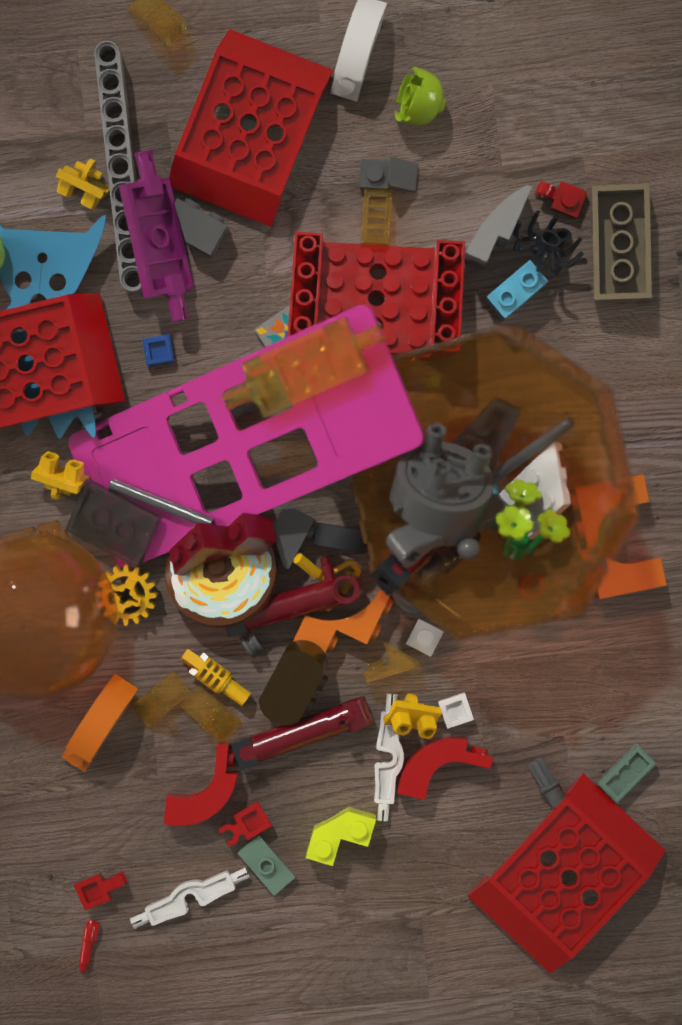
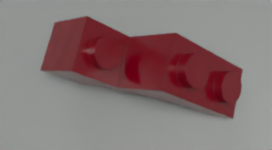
(207, 542)

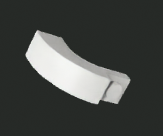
(357, 48)

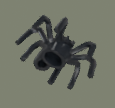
(547, 244)

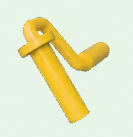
(316, 572)

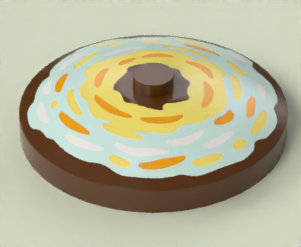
(224, 589)

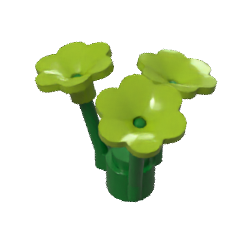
(516, 521)

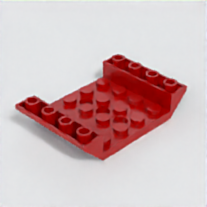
(244, 167)
(418, 291)
(69, 354)
(587, 837)

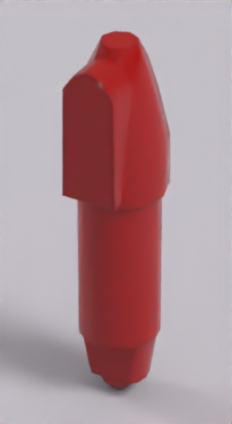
(89, 937)

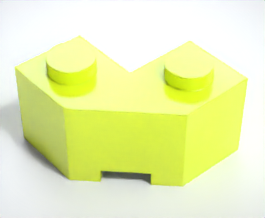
(348, 825)

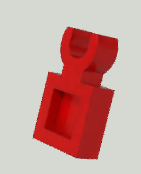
(249, 822)

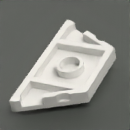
(551, 482)

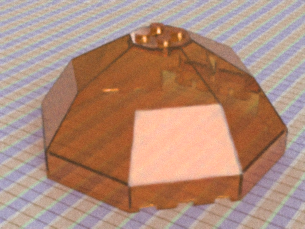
(450, 387)

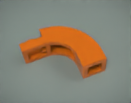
(99, 722)

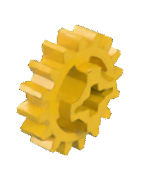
(137, 599)

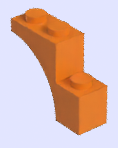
(359, 626)

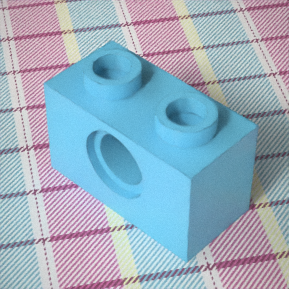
(516, 290)

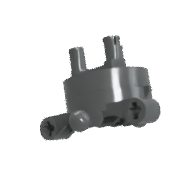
(443, 497)

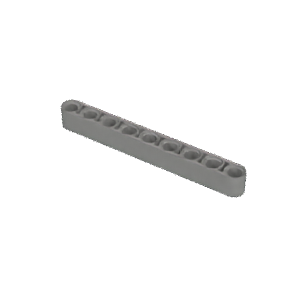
(118, 154)

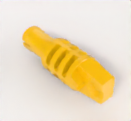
(214, 676)

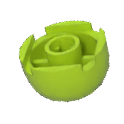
(420, 98)

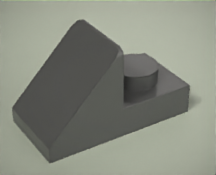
(390, 175)

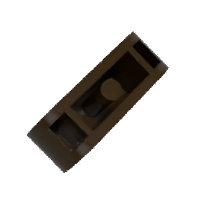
(294, 683)

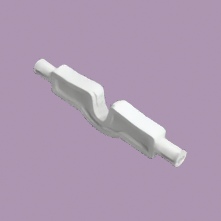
(387, 771)
(176, 904)

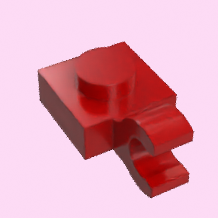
(565, 199)
(96, 890)

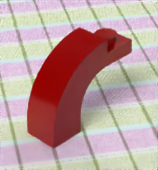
(434, 754)
(197, 807)

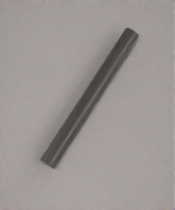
(533, 448)
(159, 502)

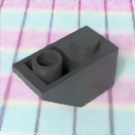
(200, 230)
(291, 530)

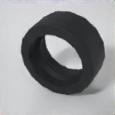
(339, 538)

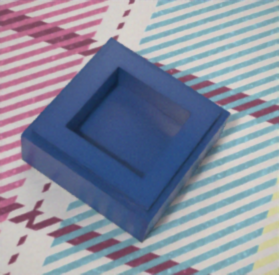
(158, 350)

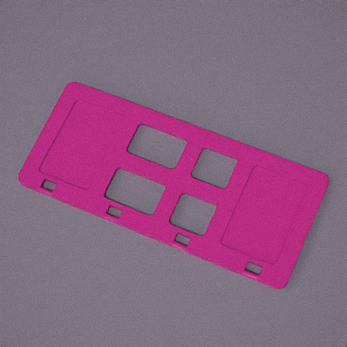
(346, 426)

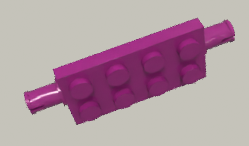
(157, 236)

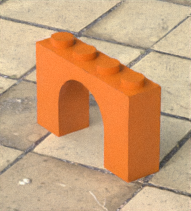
(633, 576)

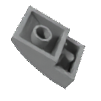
(496, 228)

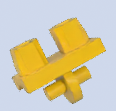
(71, 179)
(58, 478)
(413, 715)

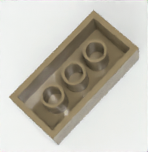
(622, 243)

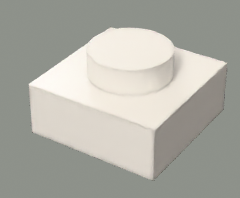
(424, 637)
(455, 710)

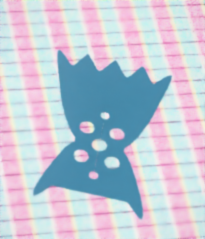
(67, 255)

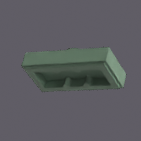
(626, 773)
(266, 864)

